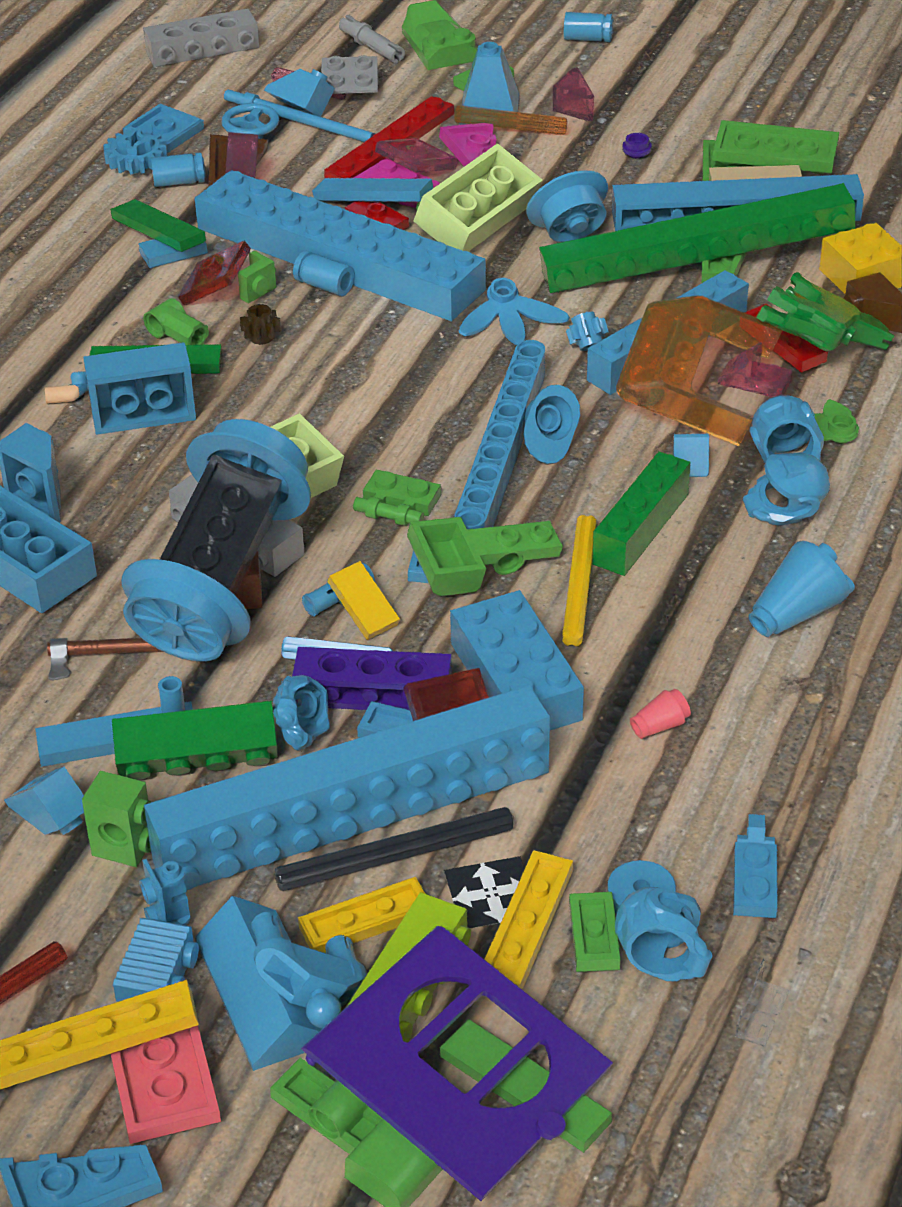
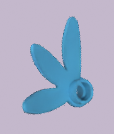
(506, 304)

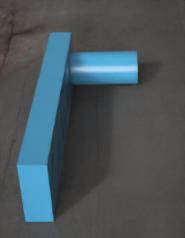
(95, 736)

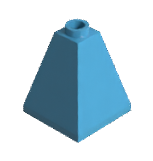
(491, 81)

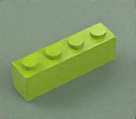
(419, 921)

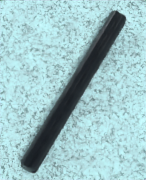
(393, 849)

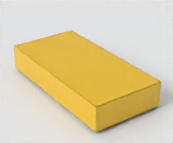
(363, 600)

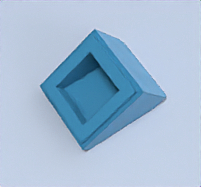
(693, 449)

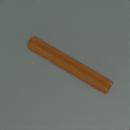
(511, 119)

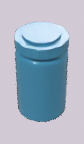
(588, 26)
(178, 169)
(323, 273)

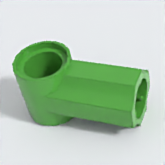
(171, 320)

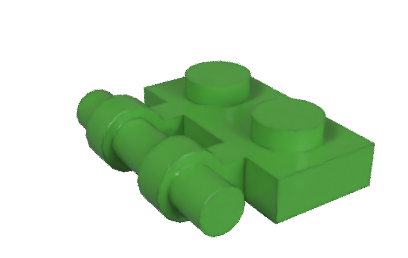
(397, 498)

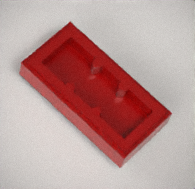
(379, 212)

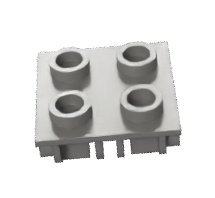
(351, 74)

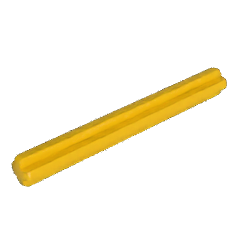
(579, 581)

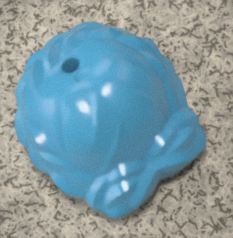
(308, 717)

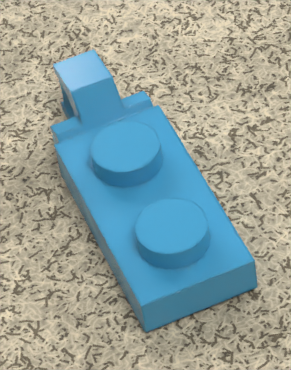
(755, 871)

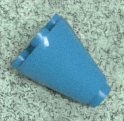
(800, 589)

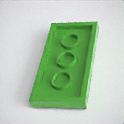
(775, 146)

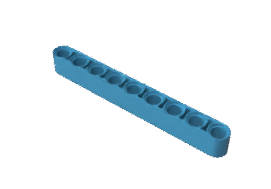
(502, 437)

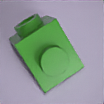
(257, 278)

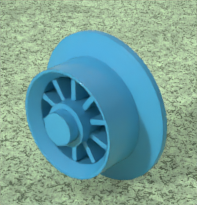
(570, 205)

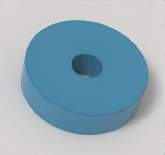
(635, 875)

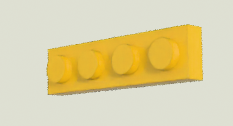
(529, 916)

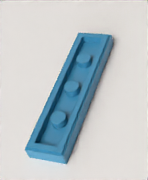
(372, 189)

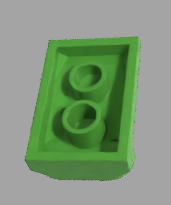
(437, 36)

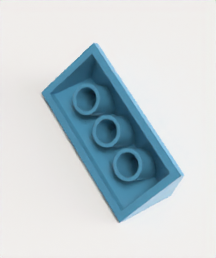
(262, 1019)

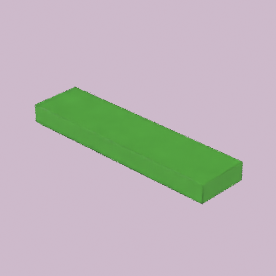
(478, 1051)

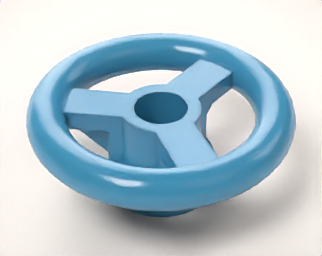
(250, 122)

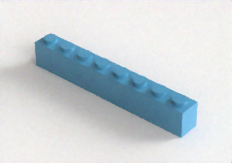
(656, 202)

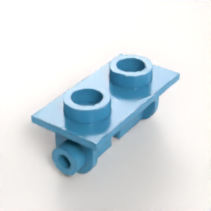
(165, 893)

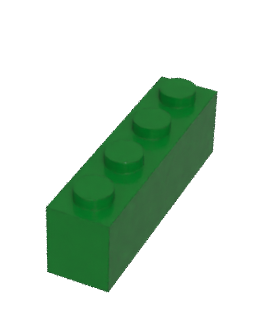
(641, 513)
(194, 739)

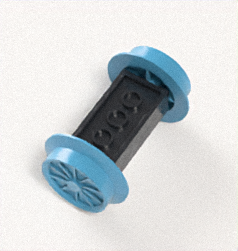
(189, 594)

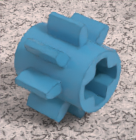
(586, 330)

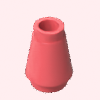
(661, 714)

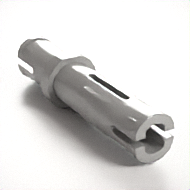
(365, 35)

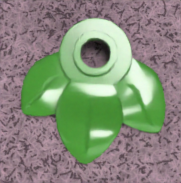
(837, 423)

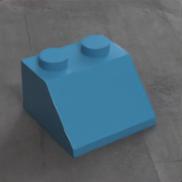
(31, 469)

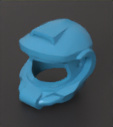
(784, 426)
(795, 476)
(661, 920)

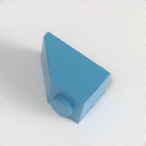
(303, 91)
(49, 802)

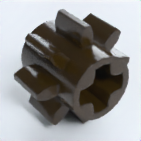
(260, 324)

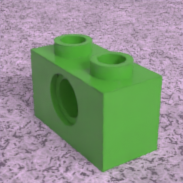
(117, 818)

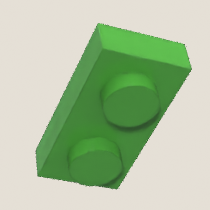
(594, 931)

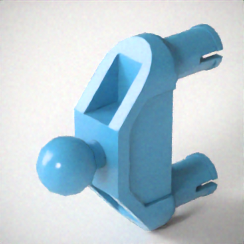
(306, 975)

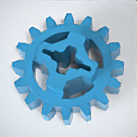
(134, 150)

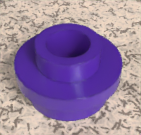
(637, 145)

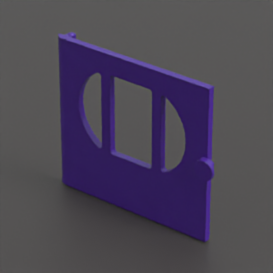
(450, 1126)

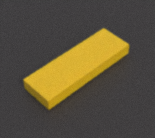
(360, 916)

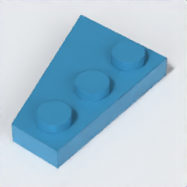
(94, 1180)

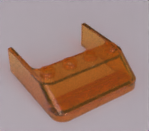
(667, 355)

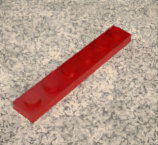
(410, 125)

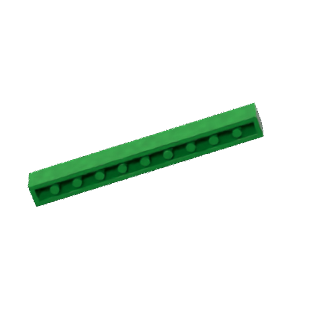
(697, 238)

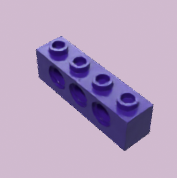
(364, 676)

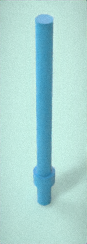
(300, 116)

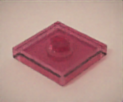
(416, 155)

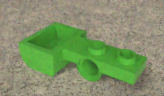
(457, 556)
(379, 1156)

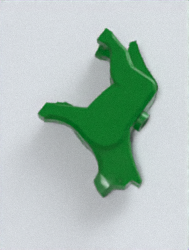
(822, 317)

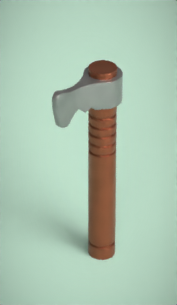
(61, 649)

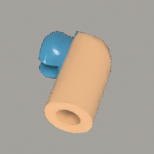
(70, 392)

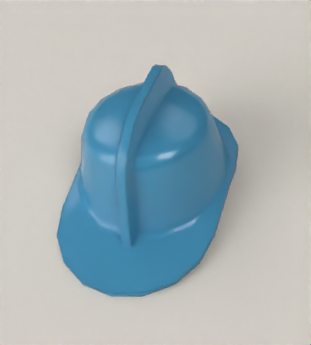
(551, 423)

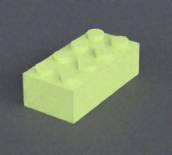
(477, 199)

